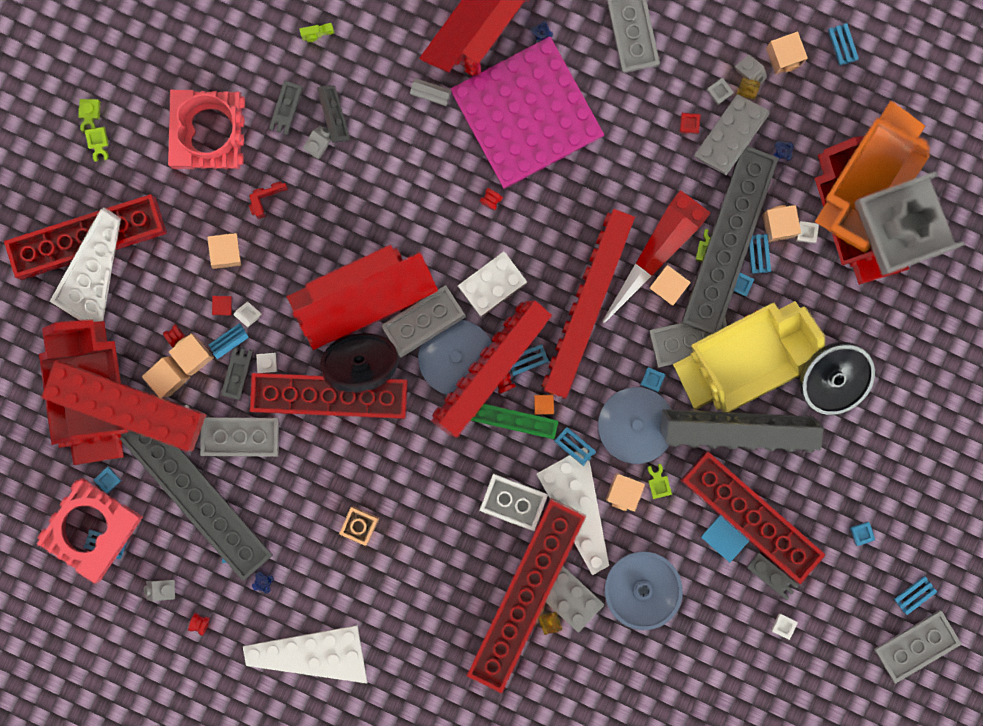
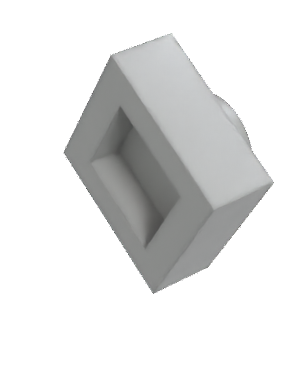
(720, 91)

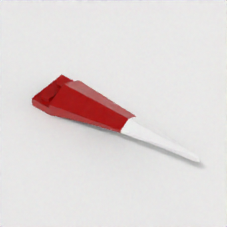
(676, 226)

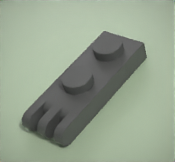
(286, 107)
(237, 373)
(771, 575)

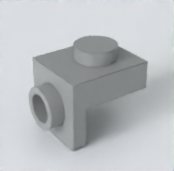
(751, 69)
(318, 141)
(159, 590)

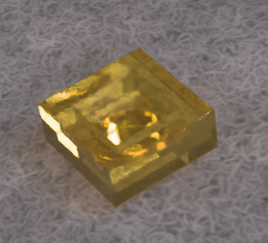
(748, 88)
(550, 623)

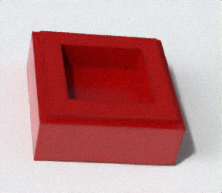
(689, 123)
(222, 305)

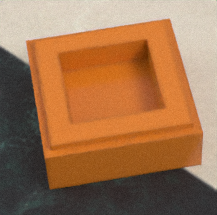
(543, 404)

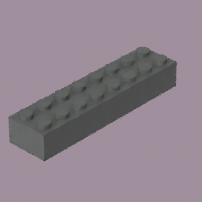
(741, 430)

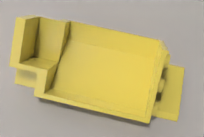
(750, 357)

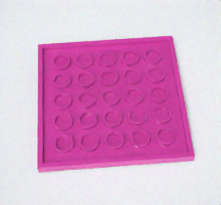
(527, 112)

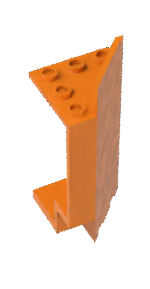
(884, 159)

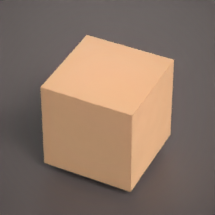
(786, 53)
(781, 223)
(224, 251)
(669, 285)
(191, 354)
(165, 377)
(624, 492)
(359, 525)

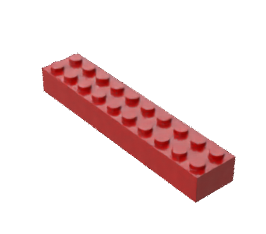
(589, 302)
(526, 595)

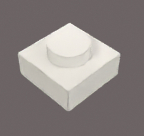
(808, 232)
(247, 314)
(267, 363)
(784, 626)

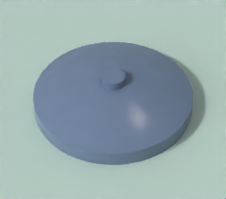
(450, 354)
(631, 425)
(643, 590)

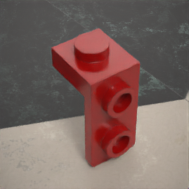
(256, 206)

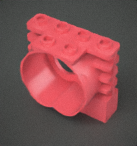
(183, 108)
(120, 522)

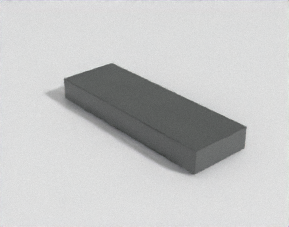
(333, 113)

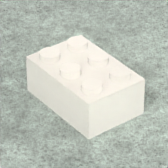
(492, 284)
(513, 502)

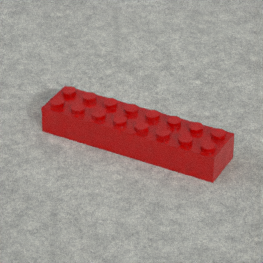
(58, 244)
(490, 368)
(316, 397)
(123, 406)
(752, 517)

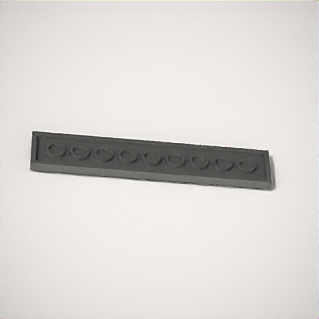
(729, 240)
(200, 503)

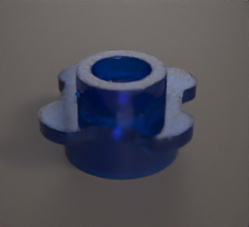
(541, 27)
(788, 147)
(257, 583)

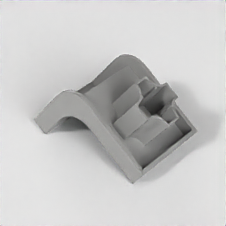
(905, 224)

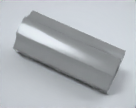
(430, 92)

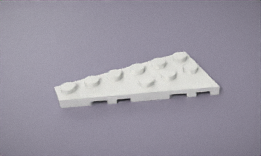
(87, 279)
(574, 486)
(321, 654)

